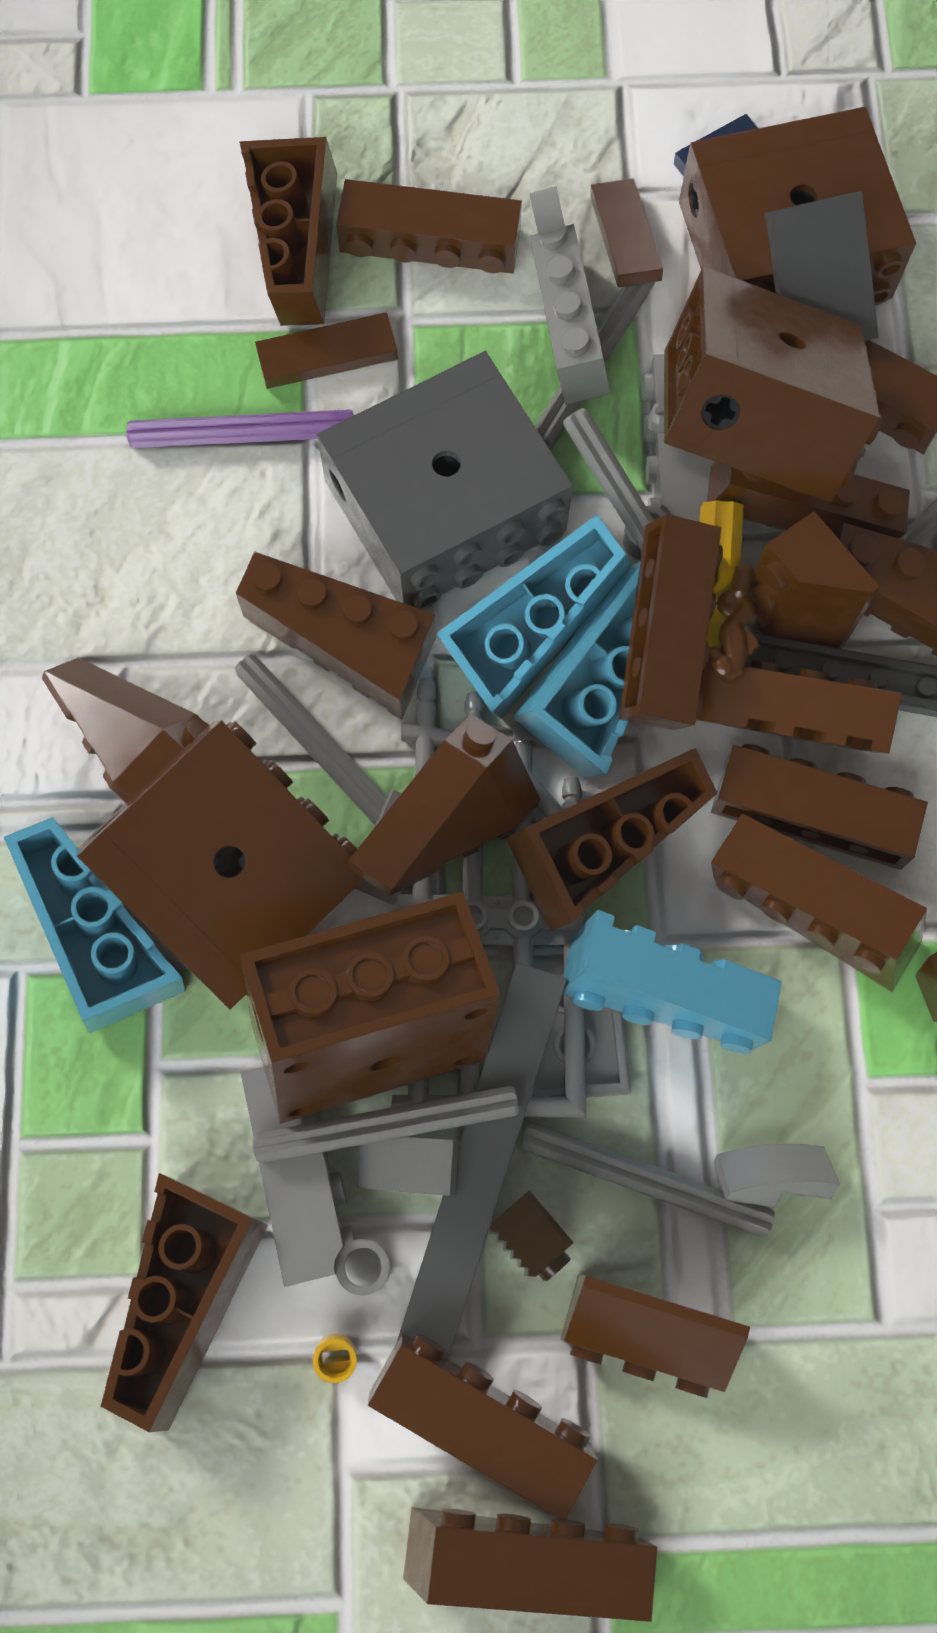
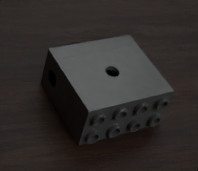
(446, 481)

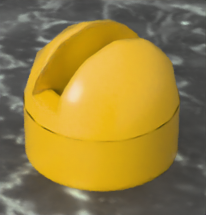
(335, 1368)

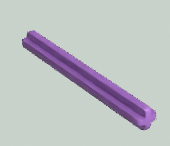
(232, 428)

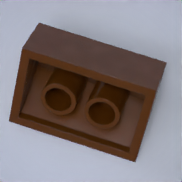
(810, 586)
(652, 1336)

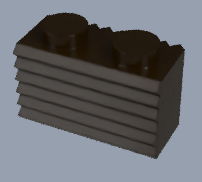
(532, 1237)

